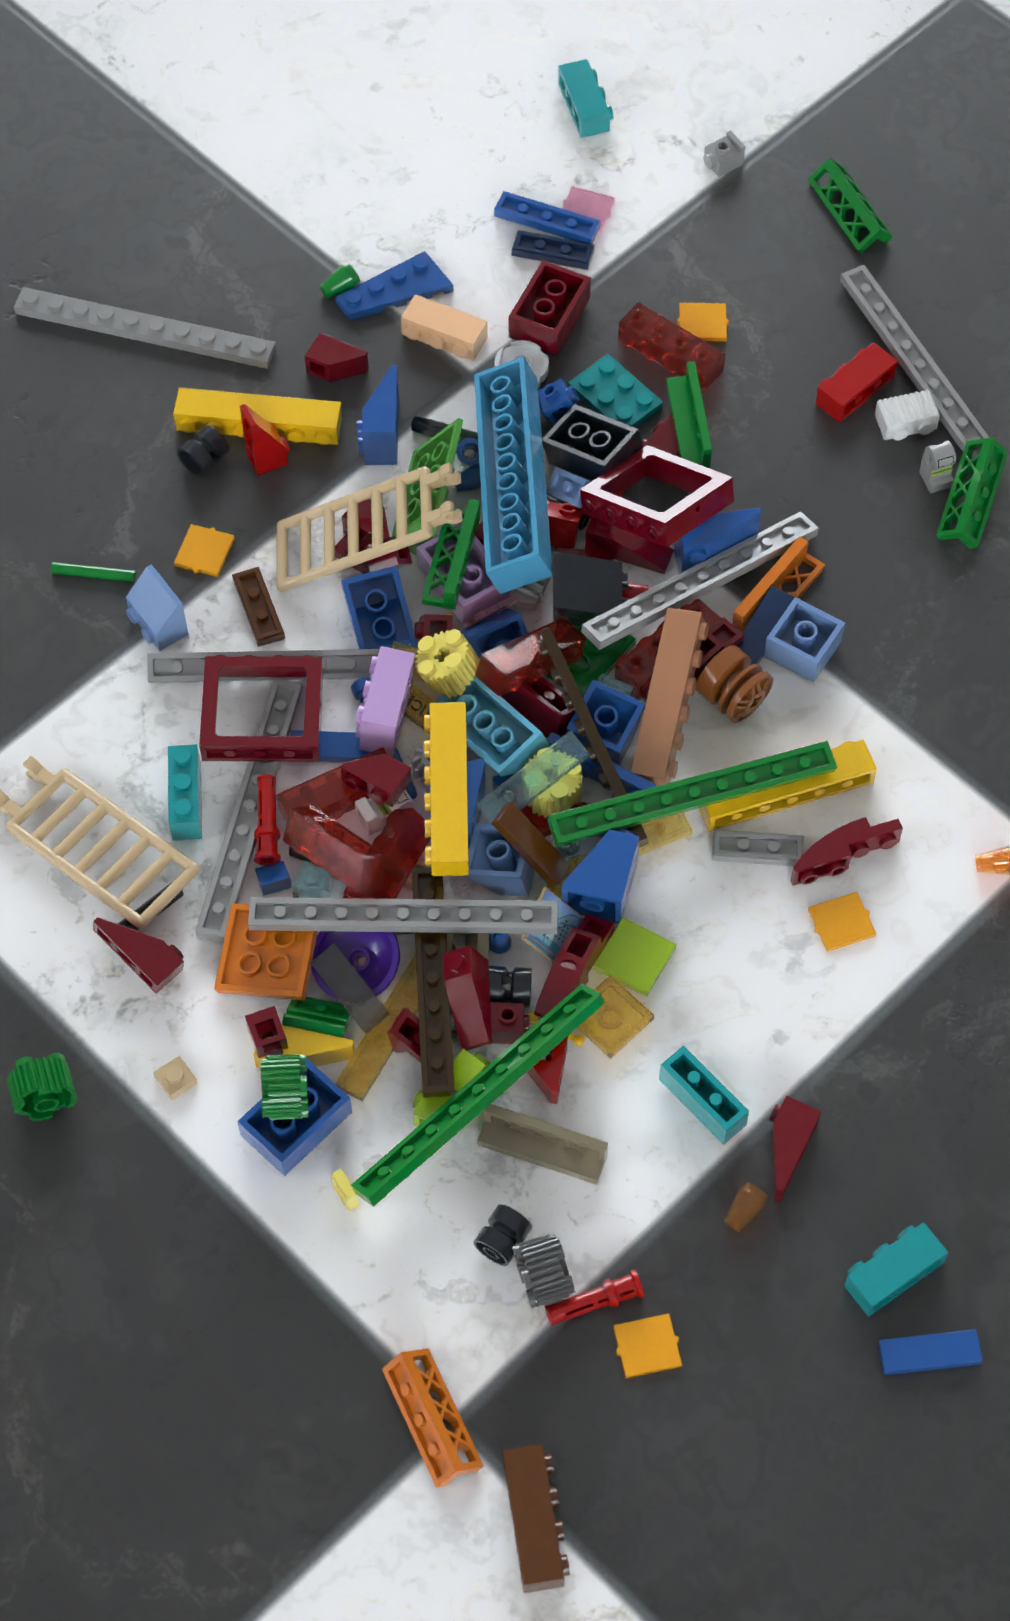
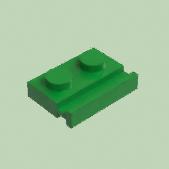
(317, 1016)

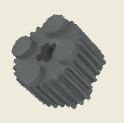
(543, 1270)

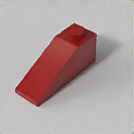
(262, 442)

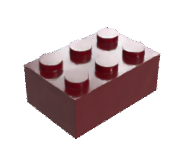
(549, 307)

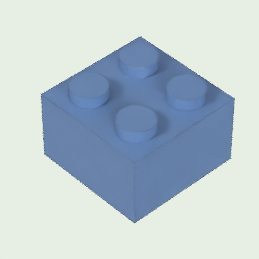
(804, 639)

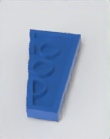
(395, 287)

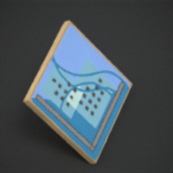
(550, 944)

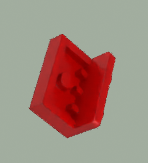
(563, 524)

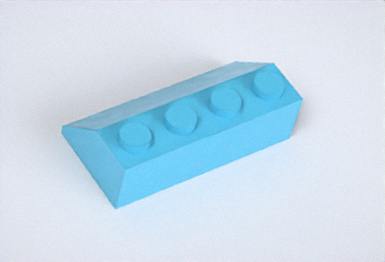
(497, 729)

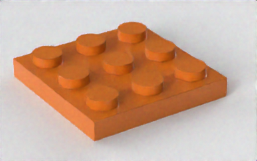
(264, 961)

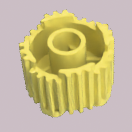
(446, 662)
(560, 795)

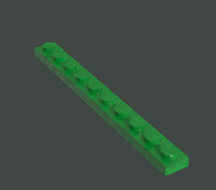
(691, 793)
(477, 1095)

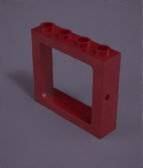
(709, 490)
(262, 748)

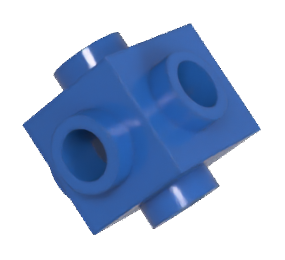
(556, 400)

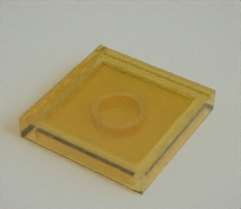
(617, 1019)

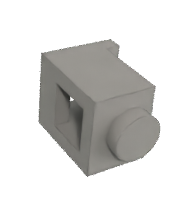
(724, 154)

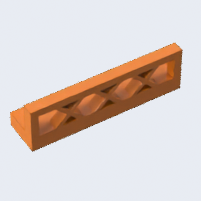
(776, 577)
(425, 1416)

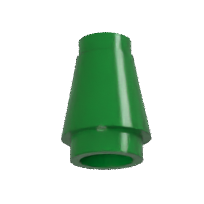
(340, 281)

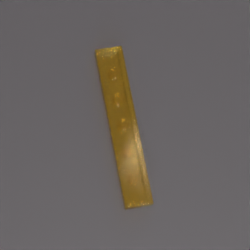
(376, 1046)

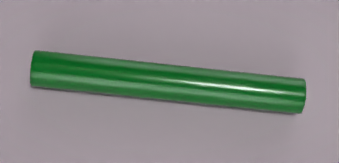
(93, 572)

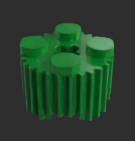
(41, 1086)
(284, 1087)

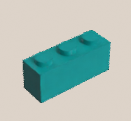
(584, 98)
(184, 792)
(703, 1095)
(895, 1268)

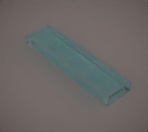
(535, 776)

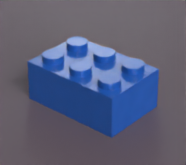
(289, 1141)

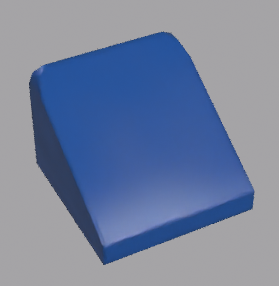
(273, 878)

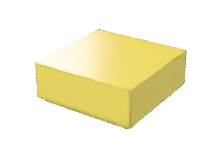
(344, 1190)

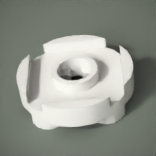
(532, 352)

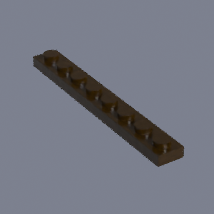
(584, 723)
(432, 996)

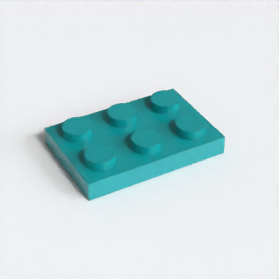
(615, 393)

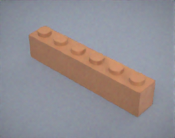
(669, 696)

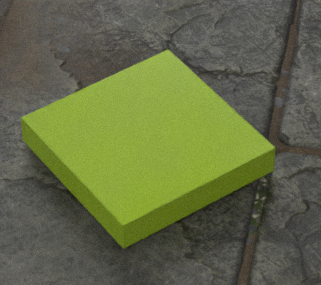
(635, 956)

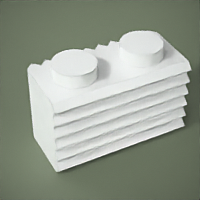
(907, 415)

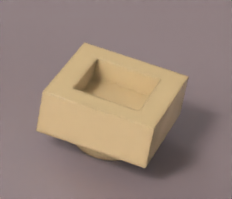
(175, 1077)

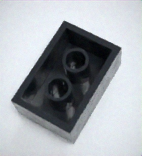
(589, 443)

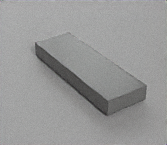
(757, 847)

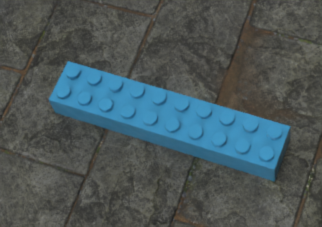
(512, 476)

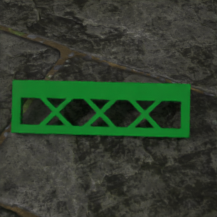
(857, 200)
(689, 417)
(979, 491)
(457, 559)

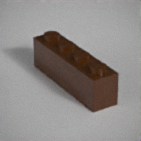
(533, 1518)

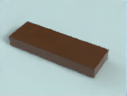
(258, 606)
(531, 844)

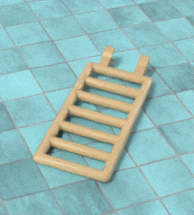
(429, 520)
(76, 873)

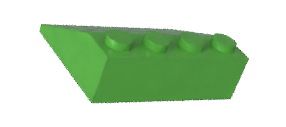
(432, 454)

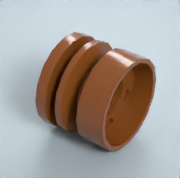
(734, 684)

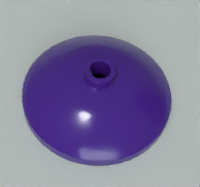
(378, 948)

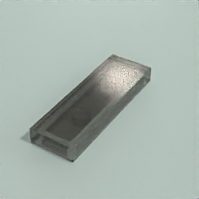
(350, 988)

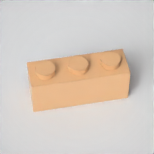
(444, 327)

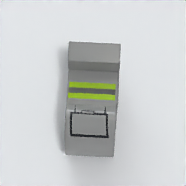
(937, 466)

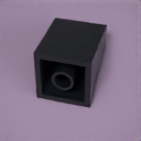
(585, 587)

